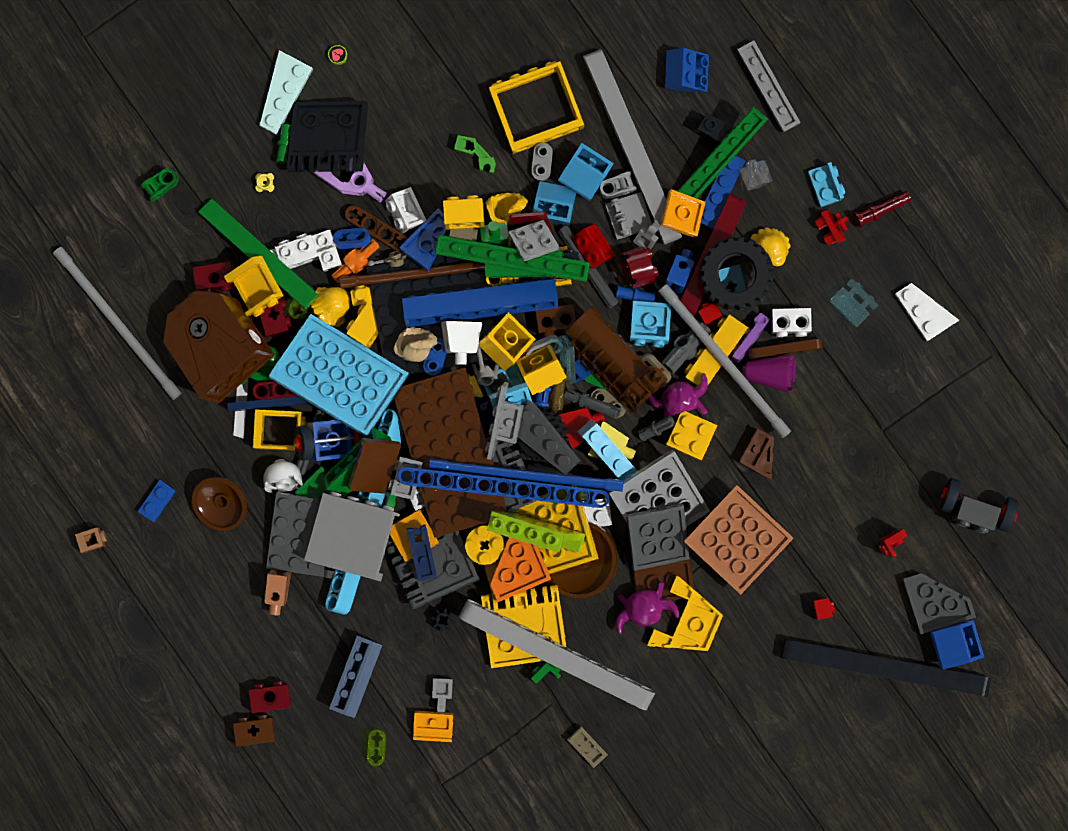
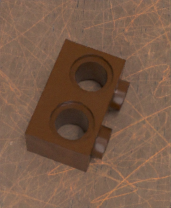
(555, 315)

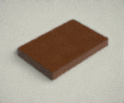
(374, 465)
(650, 577)

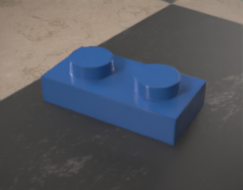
(157, 501)

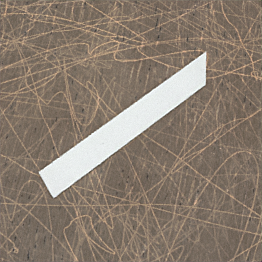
(239, 423)

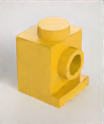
(361, 295)

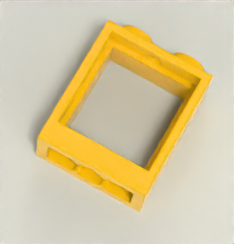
(259, 428)

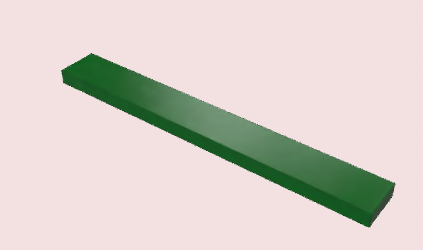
(252, 247)
(511, 258)

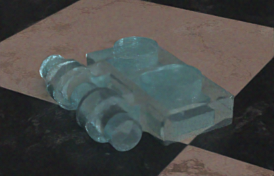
(850, 307)

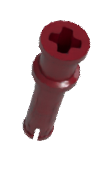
(874, 212)

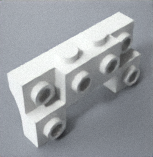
(309, 249)

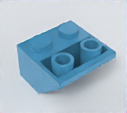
(585, 171)
(555, 201)

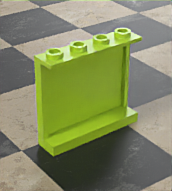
(535, 531)

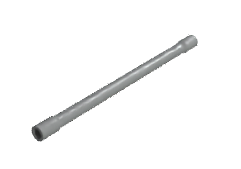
(68, 263)
(776, 422)

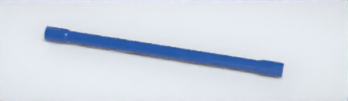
(446, 466)

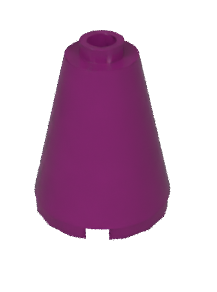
(772, 372)

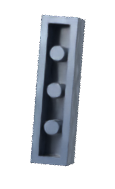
(355, 677)

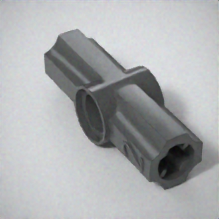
(684, 349)

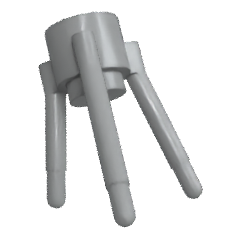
(485, 374)

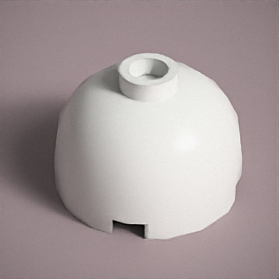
(282, 477)

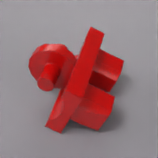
(836, 234)

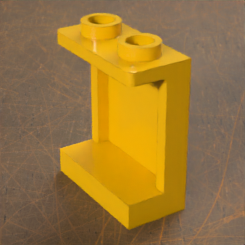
(255, 285)

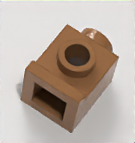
(84, 540)

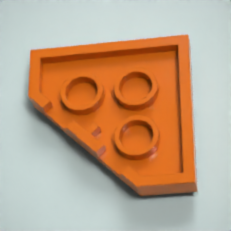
(518, 569)

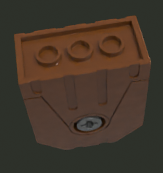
(214, 343)

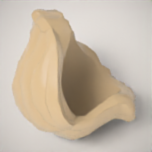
(414, 344)

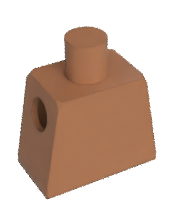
(277, 582)

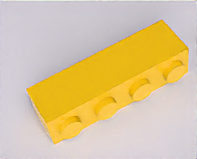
(726, 338)

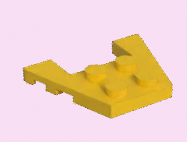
(696, 624)

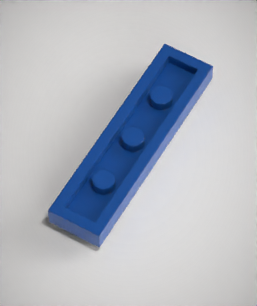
(720, 192)

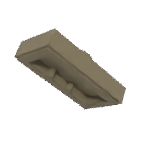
(587, 747)

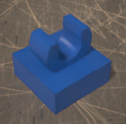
(581, 371)

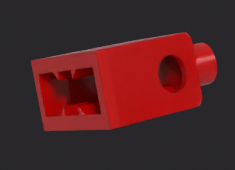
(576, 420)

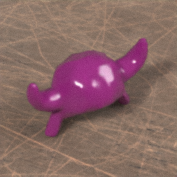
(681, 397)
(644, 608)

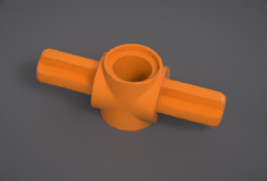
(355, 260)

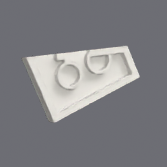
(925, 312)

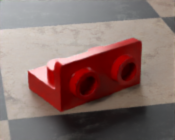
(593, 246)
(892, 539)

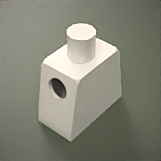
(461, 339)

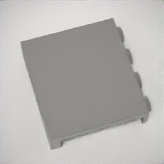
(350, 535)

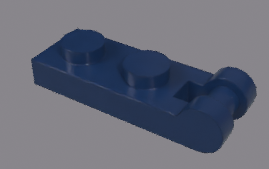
(421, 553)

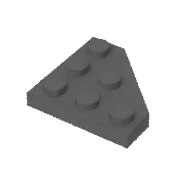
(936, 604)

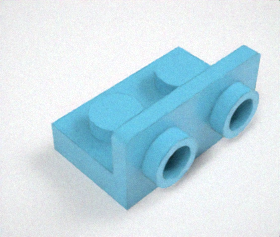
(826, 184)

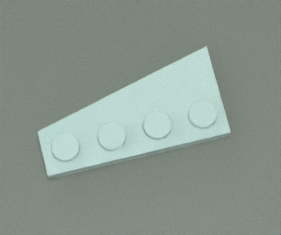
(285, 87)

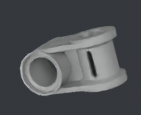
(618, 185)

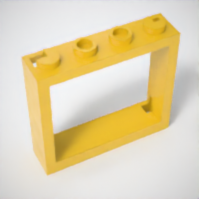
(548, 135)

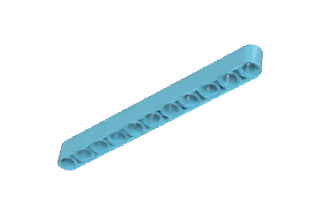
(343, 583)

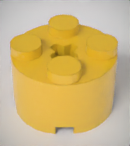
(475, 548)

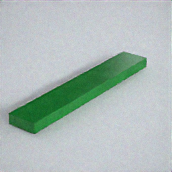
(723, 153)

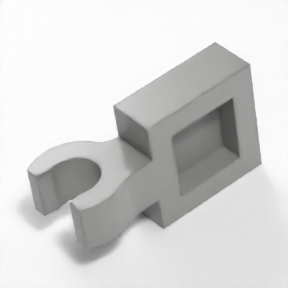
(646, 236)
(442, 690)

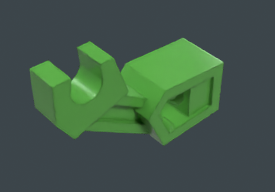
(484, 158)

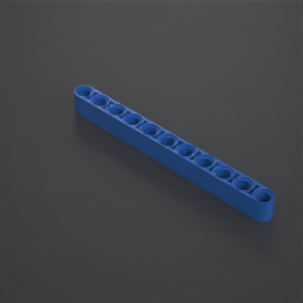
(513, 485)

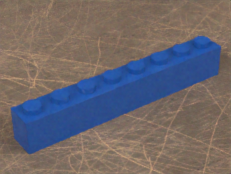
(480, 302)

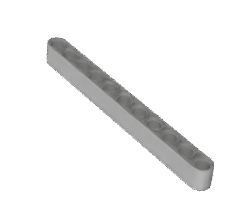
(629, 140)
(556, 654)

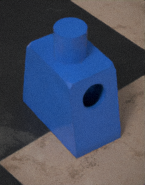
(680, 271)

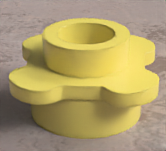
(264, 177)

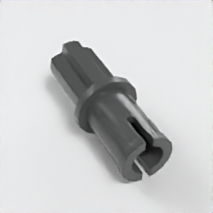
(656, 428)

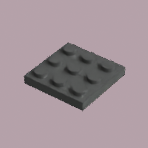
(657, 537)

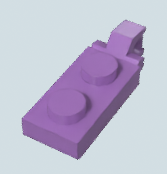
(750, 337)

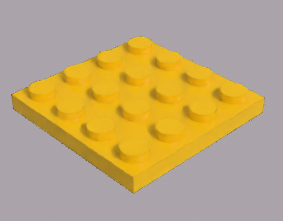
(567, 516)

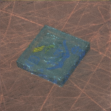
(567, 358)

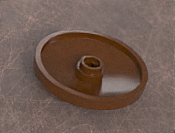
(591, 577)

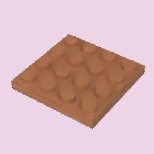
(738, 539)

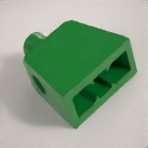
(494, 234)

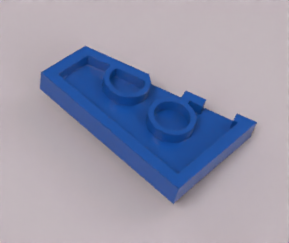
(422, 243)

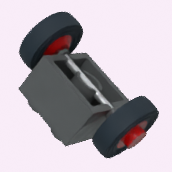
(976, 513)

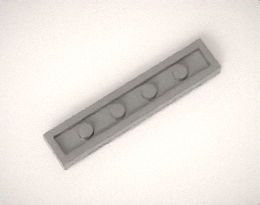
(768, 86)

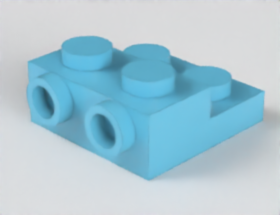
(650, 323)

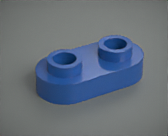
(351, 238)
(435, 357)

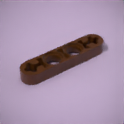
(379, 227)
(784, 349)

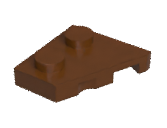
(759, 454)

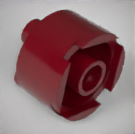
(638, 267)

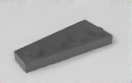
(545, 440)

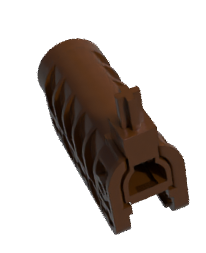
(613, 361)

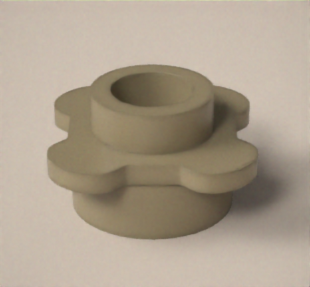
(395, 259)

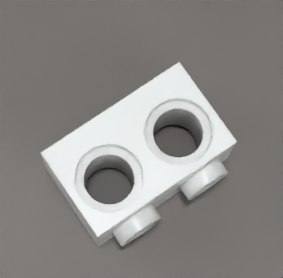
(790, 317)

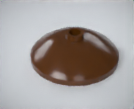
(213, 509)

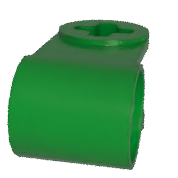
(159, 185)

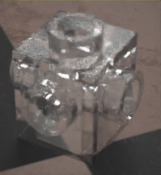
(755, 174)

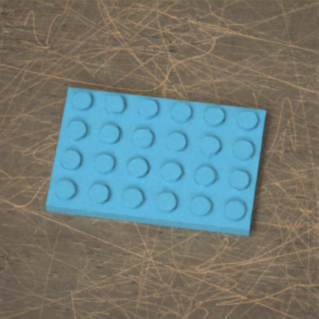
(338, 375)

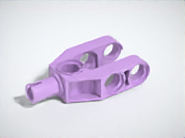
(350, 187)

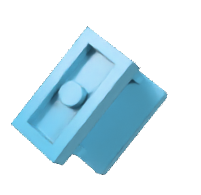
(517, 393)

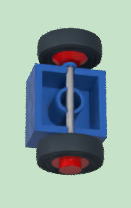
(324, 440)

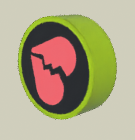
(337, 55)

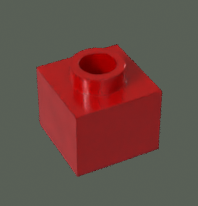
(709, 313)
(823, 608)

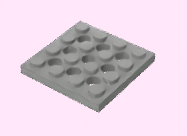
(662, 488)

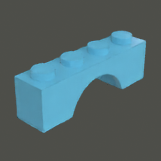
(606, 450)

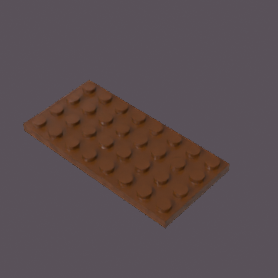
(445, 424)

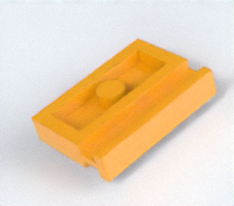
(433, 726)

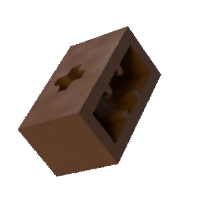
(245, 737)

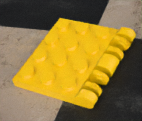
(540, 617)

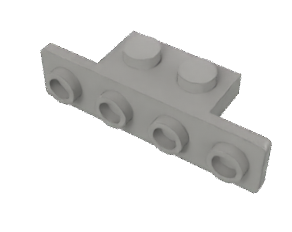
(506, 422)

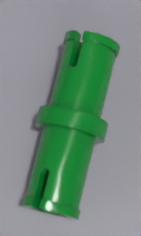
(283, 144)

